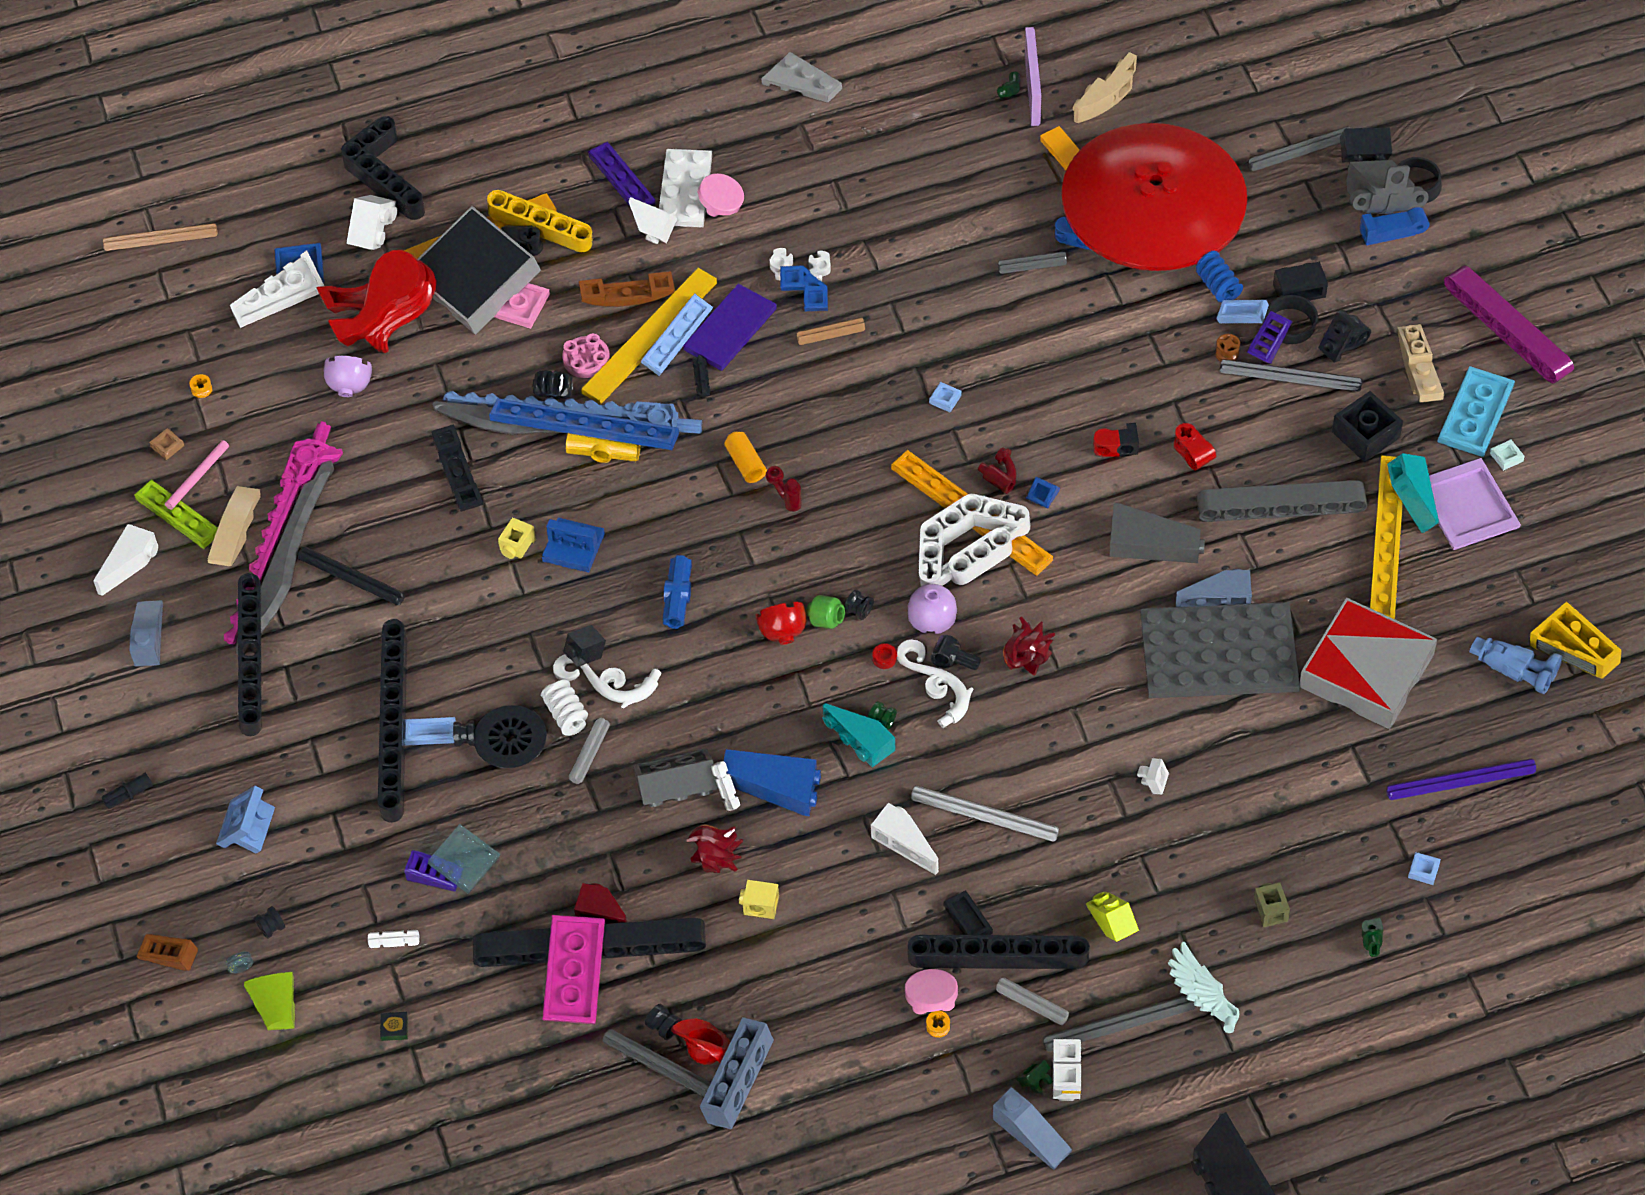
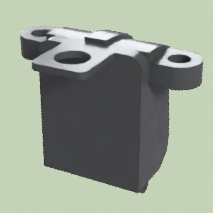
(1382, 187)

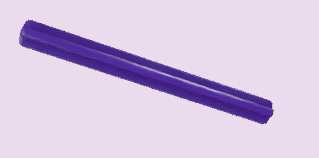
(1461, 779)

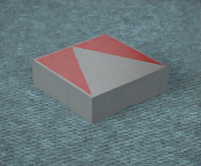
(1367, 662)

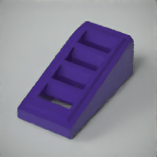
(1258, 340)
(419, 876)

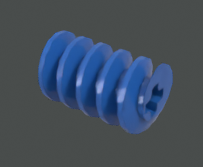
(1218, 277)

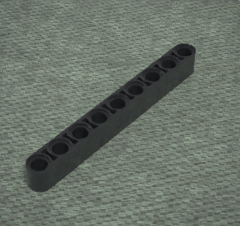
(392, 729)
(619, 940)

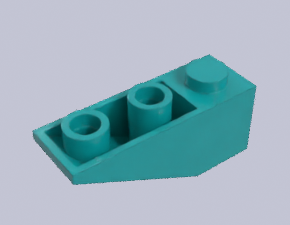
(1413, 486)
(865, 735)

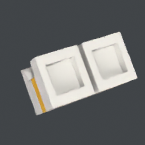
(1066, 1069)

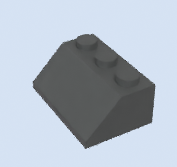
(675, 777)

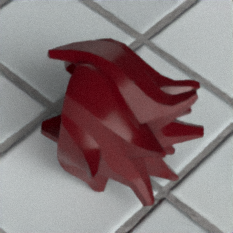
(1027, 647)
(715, 848)

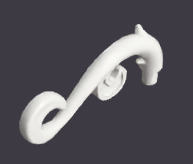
(610, 675)
(936, 677)

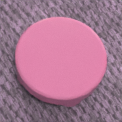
(720, 195)
(585, 355)
(931, 991)

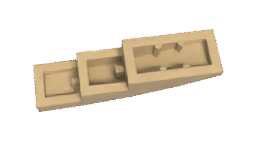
(233, 526)

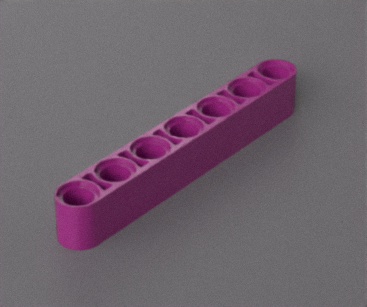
(1509, 324)

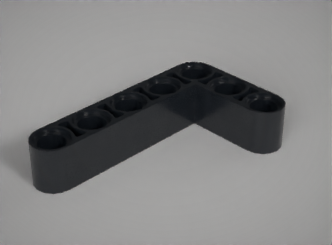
(361, 161)

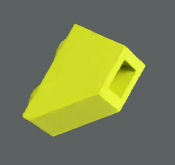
(1112, 915)

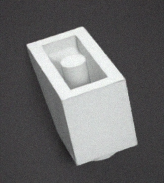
(652, 221)

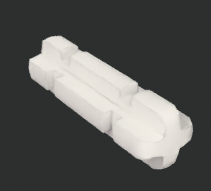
(725, 786)
(393, 938)

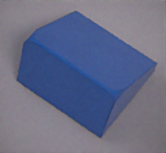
(1042, 492)

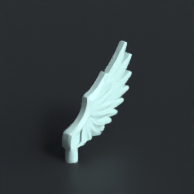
(1202, 987)

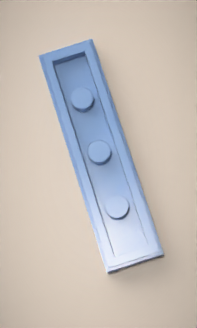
(676, 334)

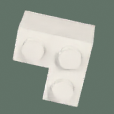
(368, 221)

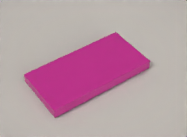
(573, 969)

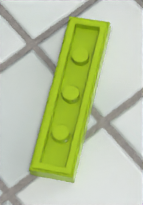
(180, 517)

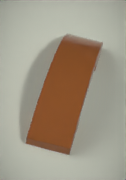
(627, 293)

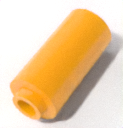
(745, 457)

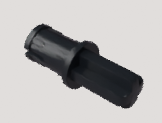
(127, 791)

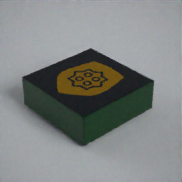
(394, 1026)

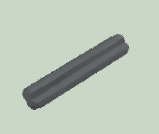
(1032, 262)

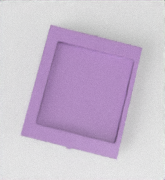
(1470, 504)

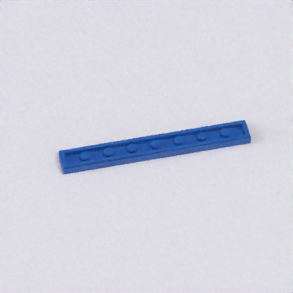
(584, 424)

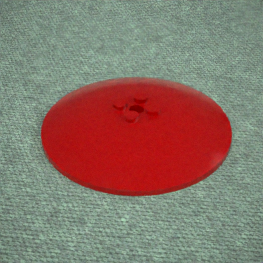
(1146, 224)

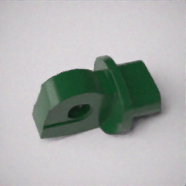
(1372, 936)

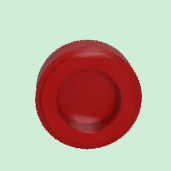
(884, 656)

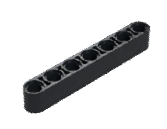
(249, 664)
(1009, 944)

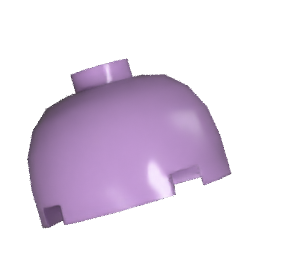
(347, 375)
(932, 609)

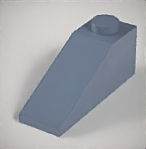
(1224, 588)
(146, 633)
(1030, 1128)

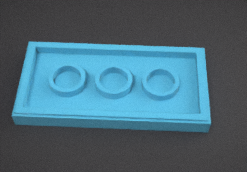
(1476, 411)

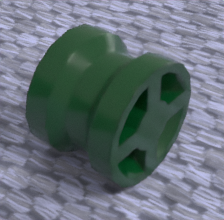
(883, 714)

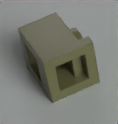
(1271, 904)

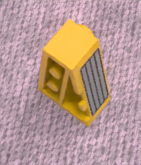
(1577, 641)

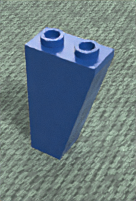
(775, 778)

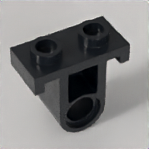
(1343, 334)

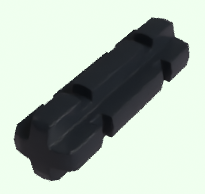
(701, 376)

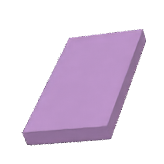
(1032, 74)

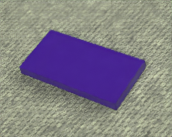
(730, 326)

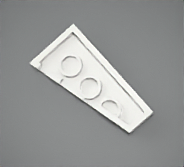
(285, 289)

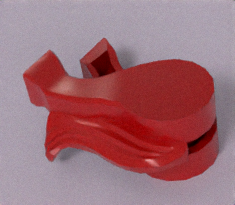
(395, 296)

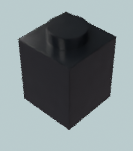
(584, 645)

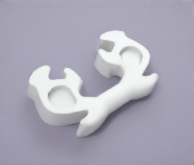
(818, 266)

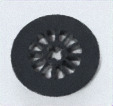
(497, 718)

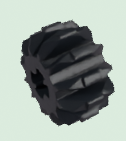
(552, 384)

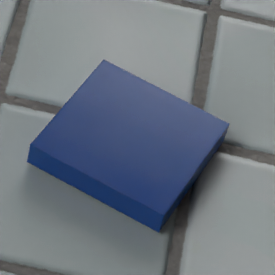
(291, 254)

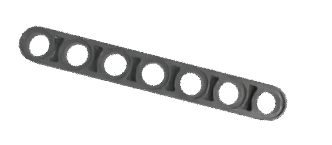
(1281, 501)

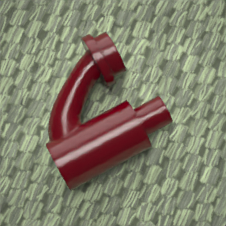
(997, 477)
(789, 492)

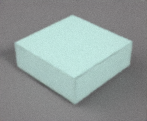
(1507, 454)

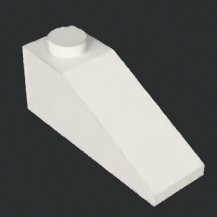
(127, 557)
(900, 833)

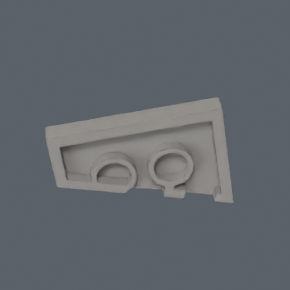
(802, 77)

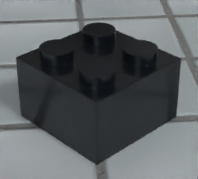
(1367, 426)

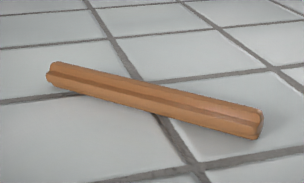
(160, 237)

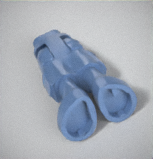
(1516, 662)

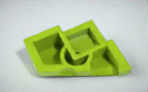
(274, 999)

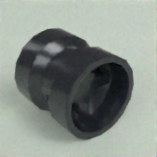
(662, 1021)

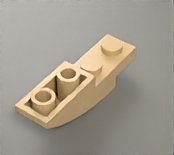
(1108, 92)
(1418, 363)

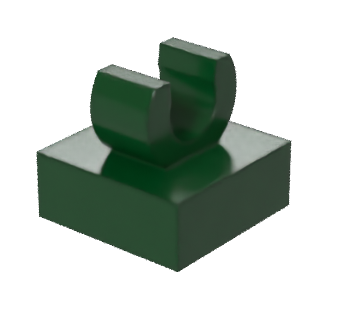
(1033, 1074)

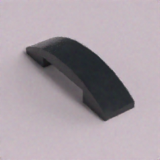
(456, 468)

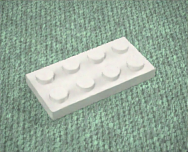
(680, 184)

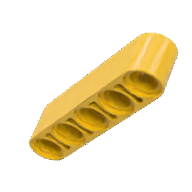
(551, 220)

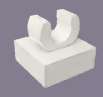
(1154, 776)

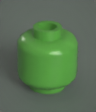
(825, 612)

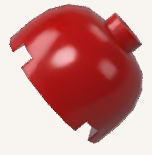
(782, 622)

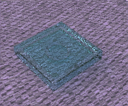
(463, 859)

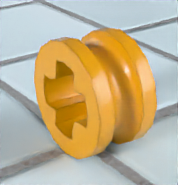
(200, 392)
(937, 1016)

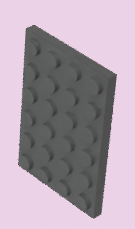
(1219, 650)

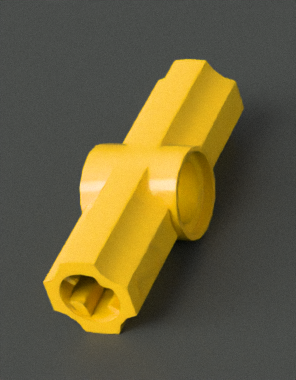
(601, 449)

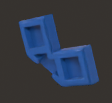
(800, 278)

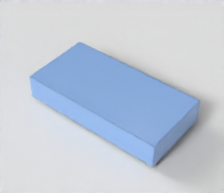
(1242, 311)
(429, 731)

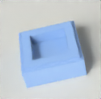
(945, 397)
(1424, 868)

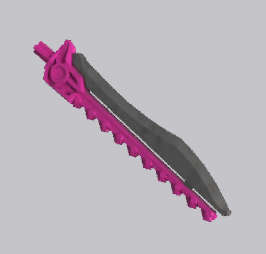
(305, 471)

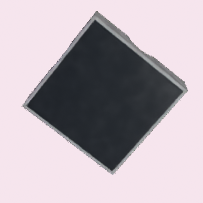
(477, 269)

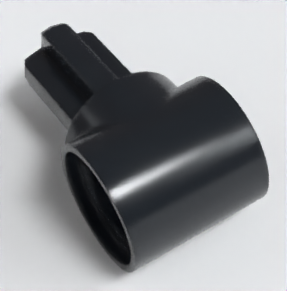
(948, 652)

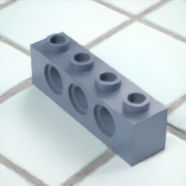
(736, 1073)

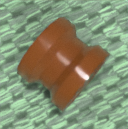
(1226, 342)

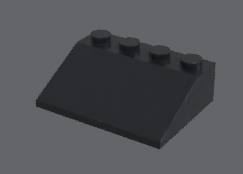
(1227, 1162)

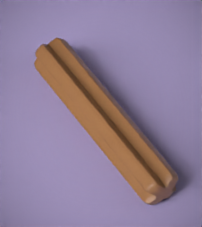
(830, 331)

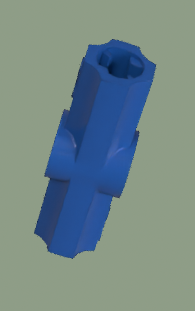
(677, 592)

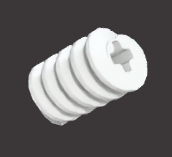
(565, 707)

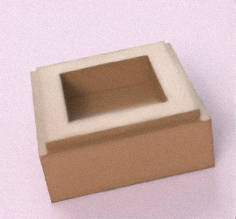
(166, 444)

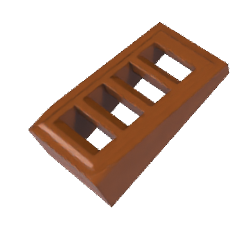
(182, 958)

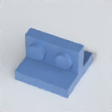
(246, 821)

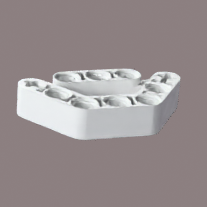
(1011, 523)

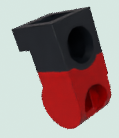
(1116, 442)

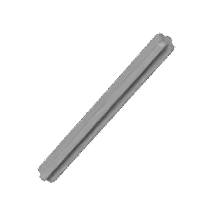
(985, 813)

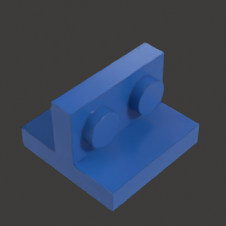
(572, 544)

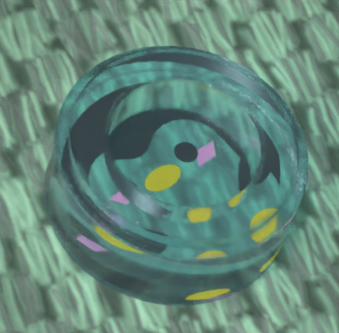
(239, 962)

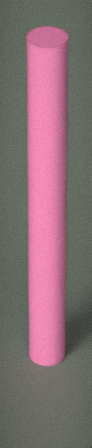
(196, 475)

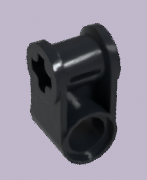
(523, 237)

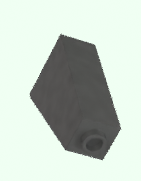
(1152, 537)

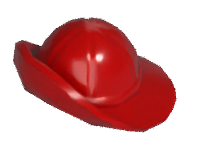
(703, 1040)

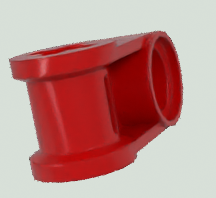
(1193, 446)

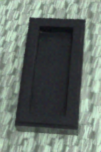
(967, 915)

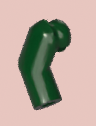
(1010, 88)

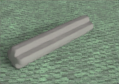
(589, 750)
(1032, 1001)

